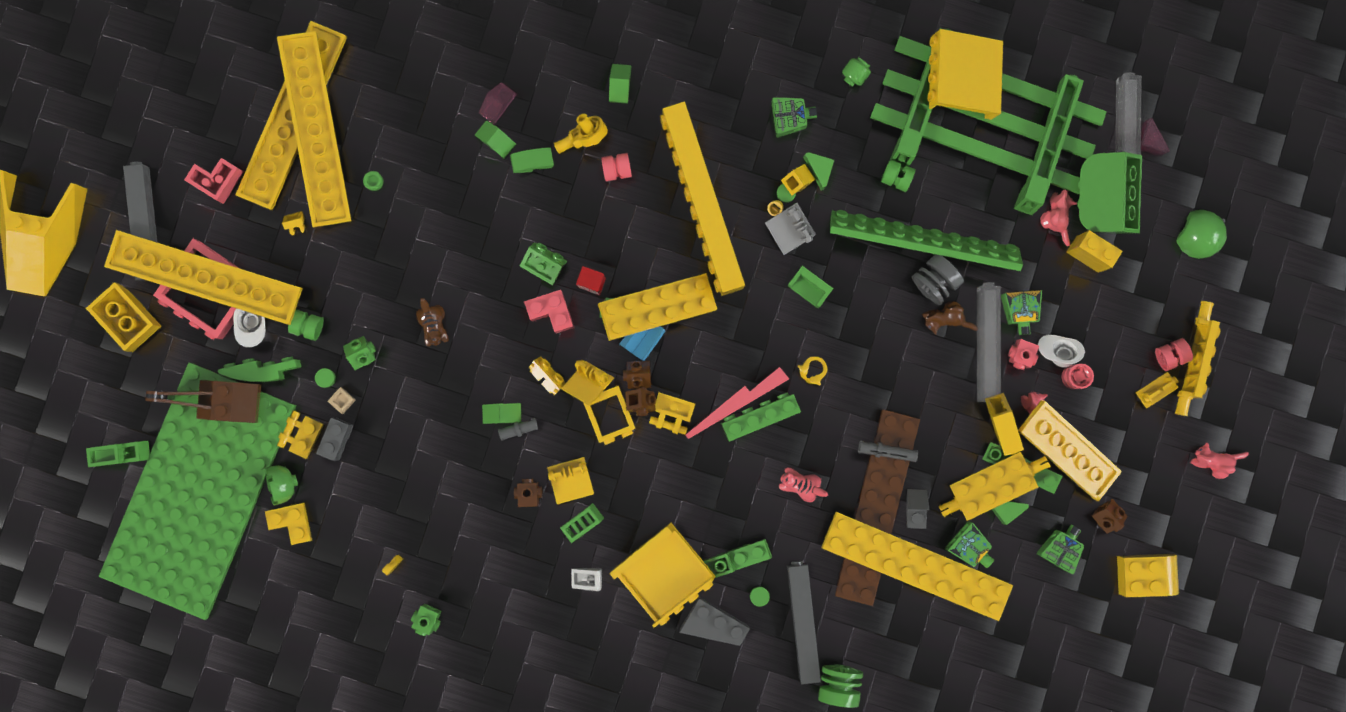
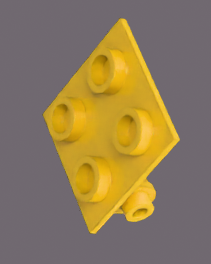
(587, 382)
(570, 480)

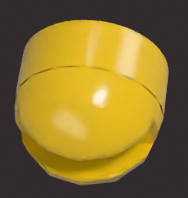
(773, 210)

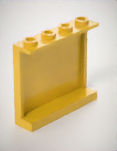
(966, 72)
(664, 574)

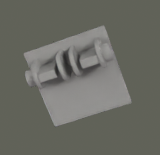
(790, 229)

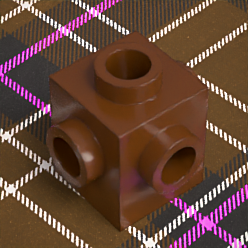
(637, 374)
(640, 401)
(525, 500)
(1110, 516)

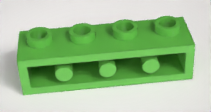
(761, 417)

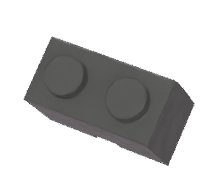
(335, 439)

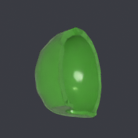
(1202, 234)

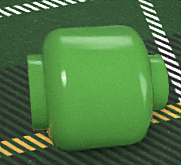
(856, 72)

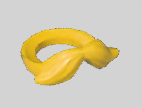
(804, 370)

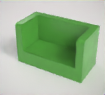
(810, 287)

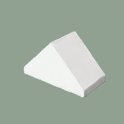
(587, 578)

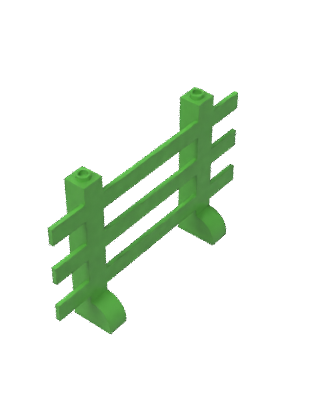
(1051, 137)

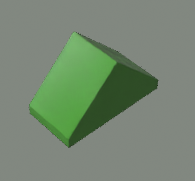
(619, 83)
(495, 139)
(819, 167)
(501, 413)
(1009, 511)

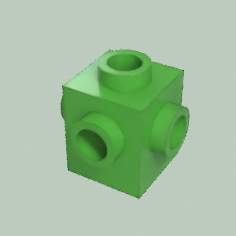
(359, 352)
(428, 613)

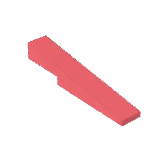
(740, 399)

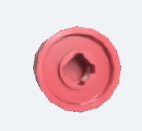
(616, 167)
(1177, 353)
(1077, 376)

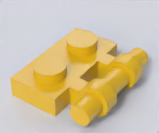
(673, 407)
(305, 437)

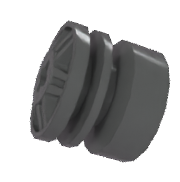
(941, 276)

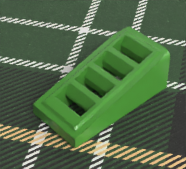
(594, 513)

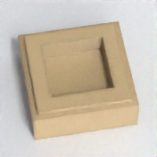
(341, 400)

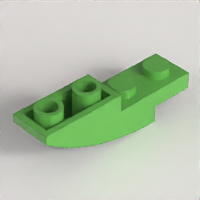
(254, 372)
(1045, 479)
(738, 558)

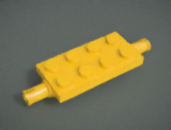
(1202, 350)
(994, 486)

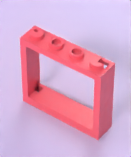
(227, 321)

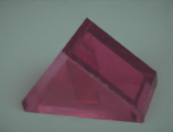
(496, 102)
(1152, 140)

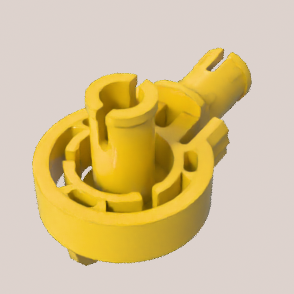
(584, 134)

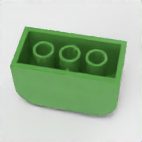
(1111, 193)

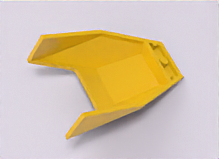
(36, 245)

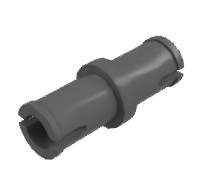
(518, 429)

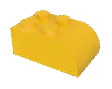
(123, 317)
(1148, 575)

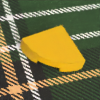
(392, 565)

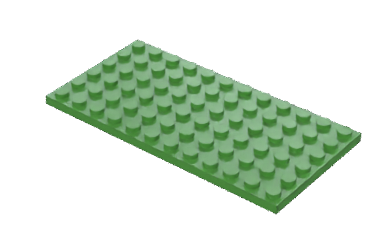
(194, 500)

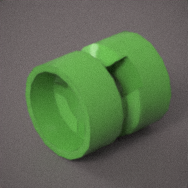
(891, 175)
(307, 325)

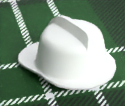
(248, 328)
(1061, 350)

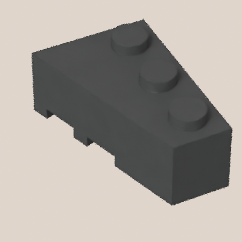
(713, 623)

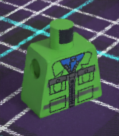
(791, 115)
(1063, 549)

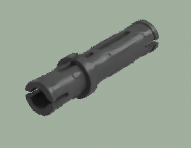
(887, 451)

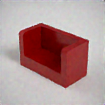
(591, 280)

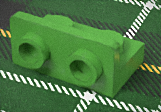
(543, 262)

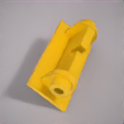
(542, 368)
(1157, 389)

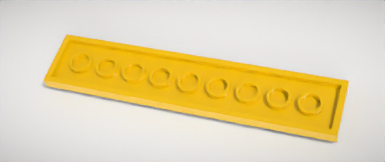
(314, 129)
(278, 143)
(203, 277)
(917, 566)

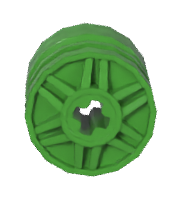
(840, 691)

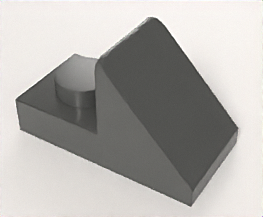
(916, 508)

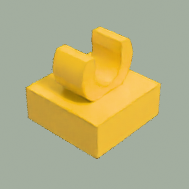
(294, 220)

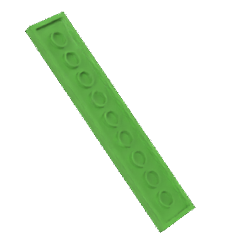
(925, 240)

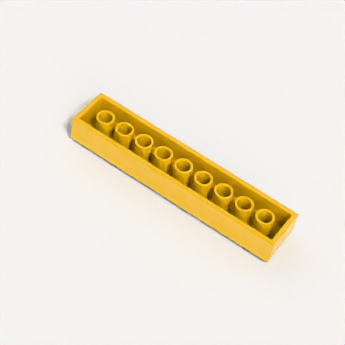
(703, 199)

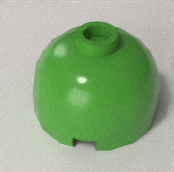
(280, 483)

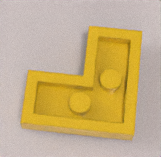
(293, 517)

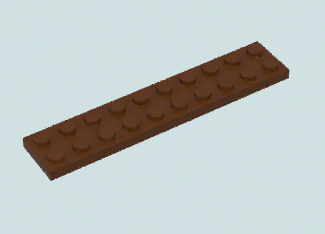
(878, 502)

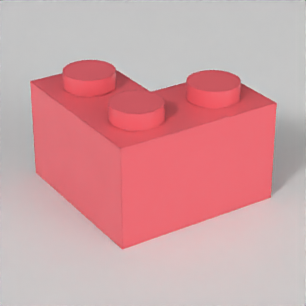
(218, 183)
(551, 305)

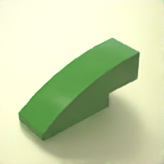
(118, 453)

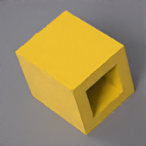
(798, 179)

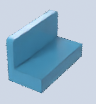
(643, 342)

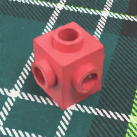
(1024, 348)

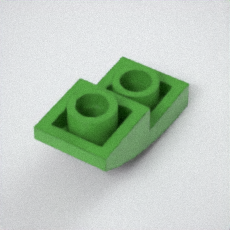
(531, 159)

